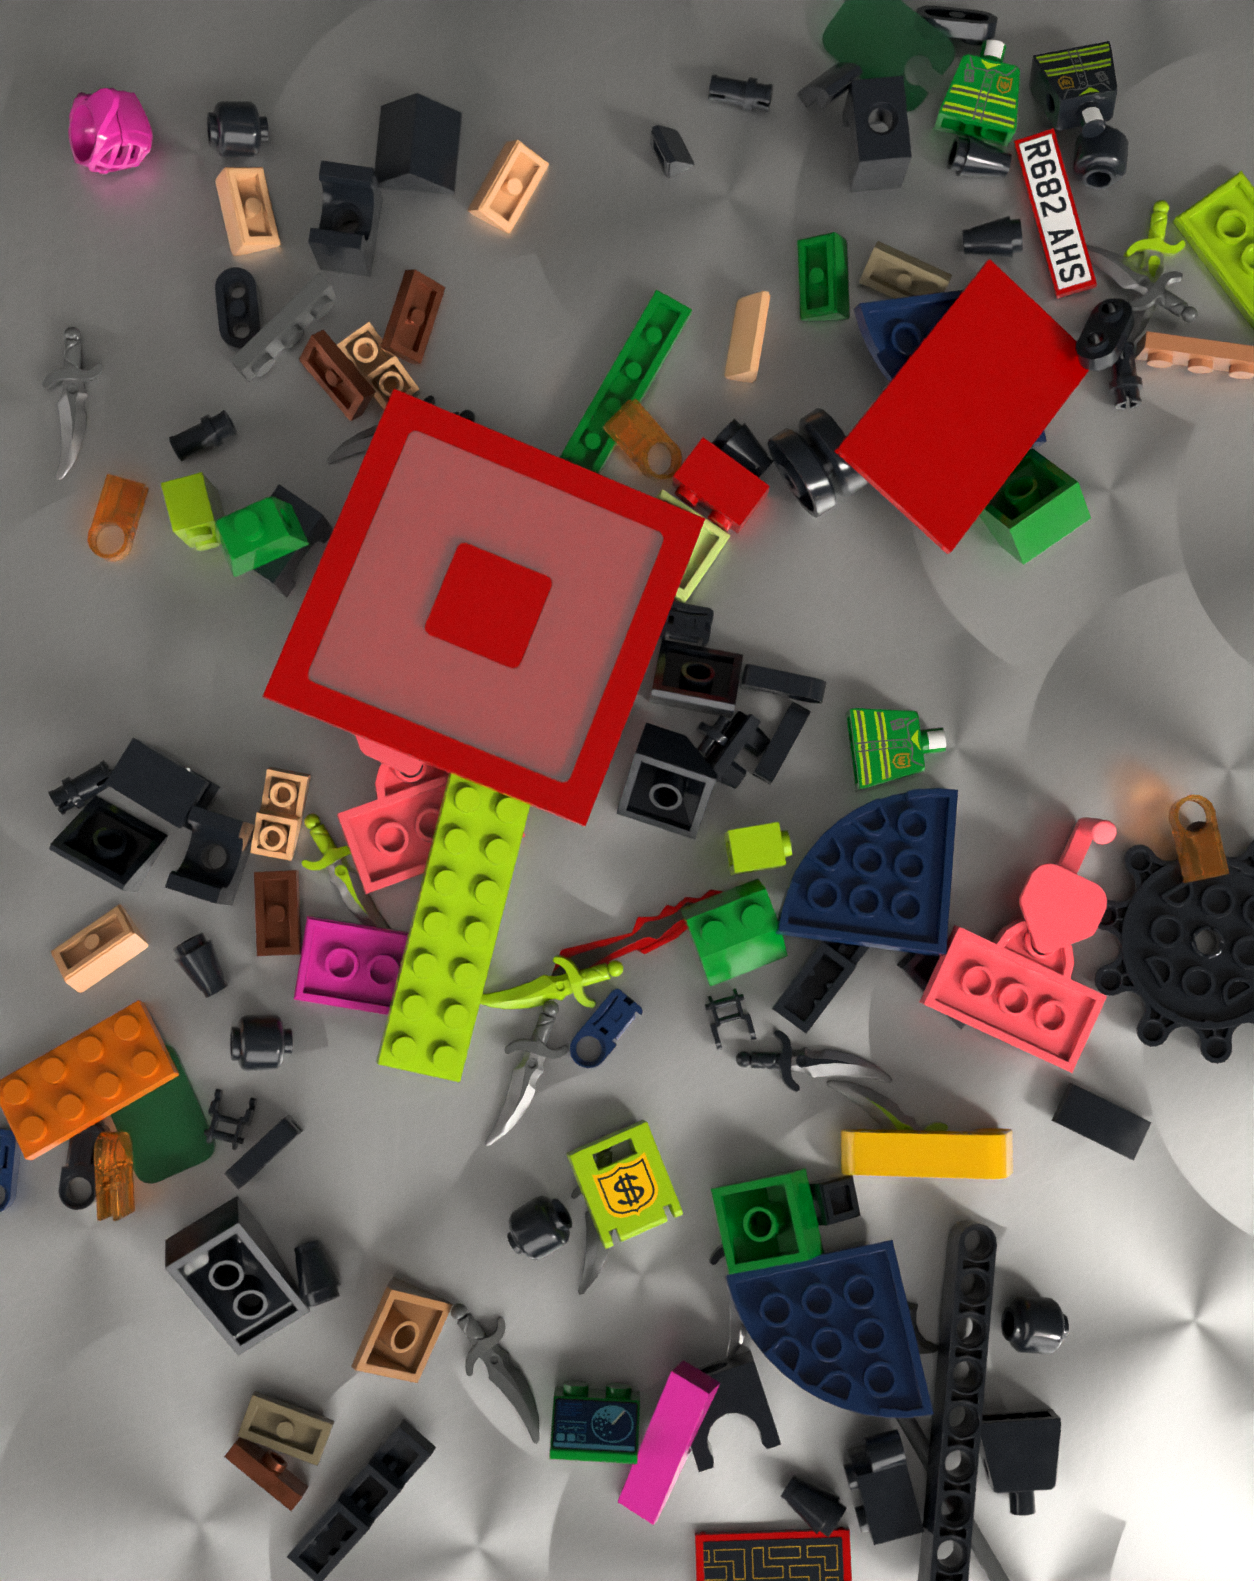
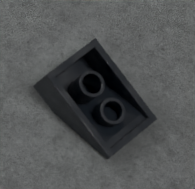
(234, 1275)

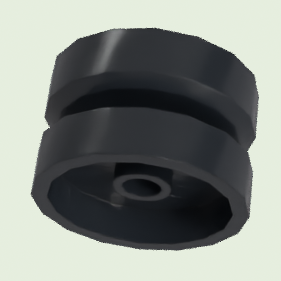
(812, 465)

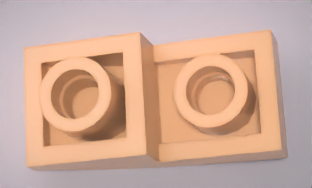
(377, 365)
(280, 813)

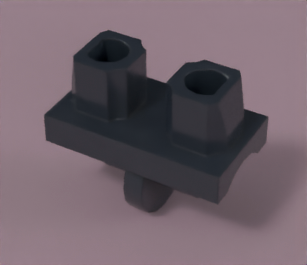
(726, 740)

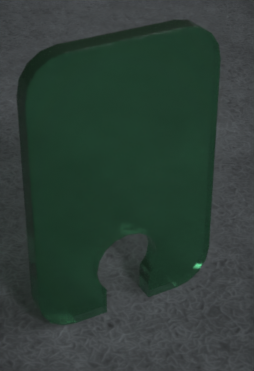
(884, 38)
(166, 1128)

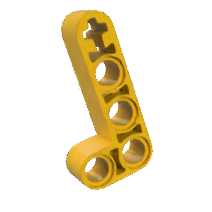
(928, 1153)

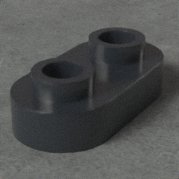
(967, 24)
(237, 312)
(1105, 334)

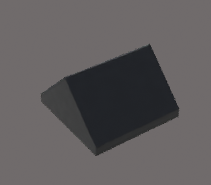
(418, 145)
(696, 678)
(110, 844)

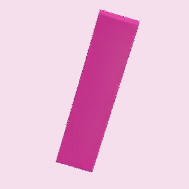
(668, 1441)

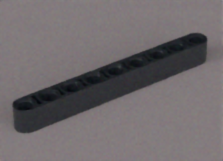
(948, 1395)

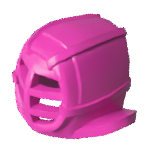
(109, 131)

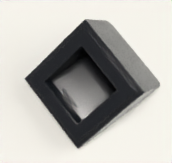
(670, 150)
(834, 1199)

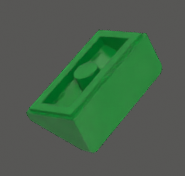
(823, 278)

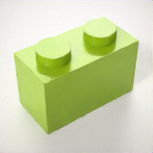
(193, 509)
(757, 848)

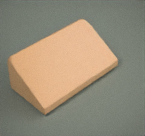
(508, 186)
(247, 210)
(747, 337)
(99, 949)

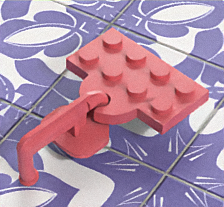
(396, 830)
(1024, 993)

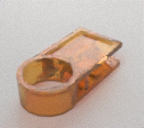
(637, 433)
(120, 506)
(1198, 852)
(114, 1175)

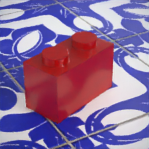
(719, 486)

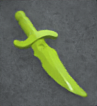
(554, 987)

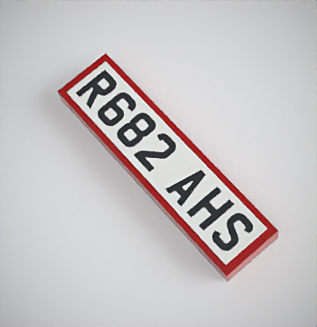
(1055, 213)

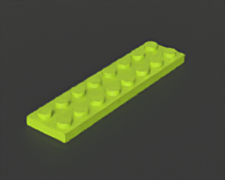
(453, 931)

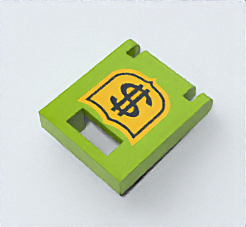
(628, 1191)

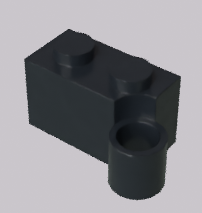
(884, 1488)

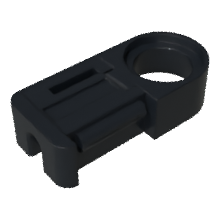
(688, 623)
(783, 684)
(781, 743)
(263, 1151)
(81, 1164)

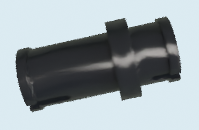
(741, 92)
(1125, 380)
(203, 435)
(81, 788)

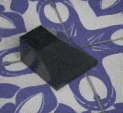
(667, 783)

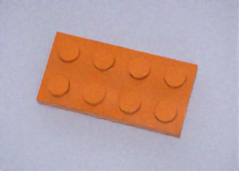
(85, 1080)

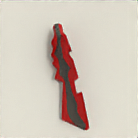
(646, 936)

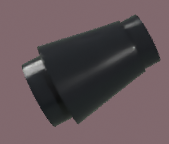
(977, 158)
(994, 238)
(743, 447)
(201, 964)
(315, 1275)
(814, 1505)

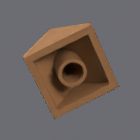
(402, 1332)

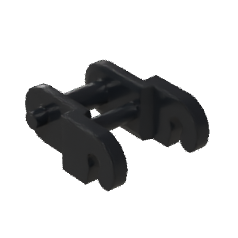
(723, 1002)
(236, 1138)

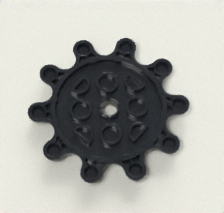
(1161, 955)

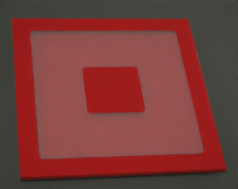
(485, 608)

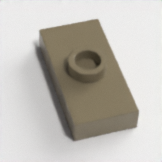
(901, 274)
(286, 1428)

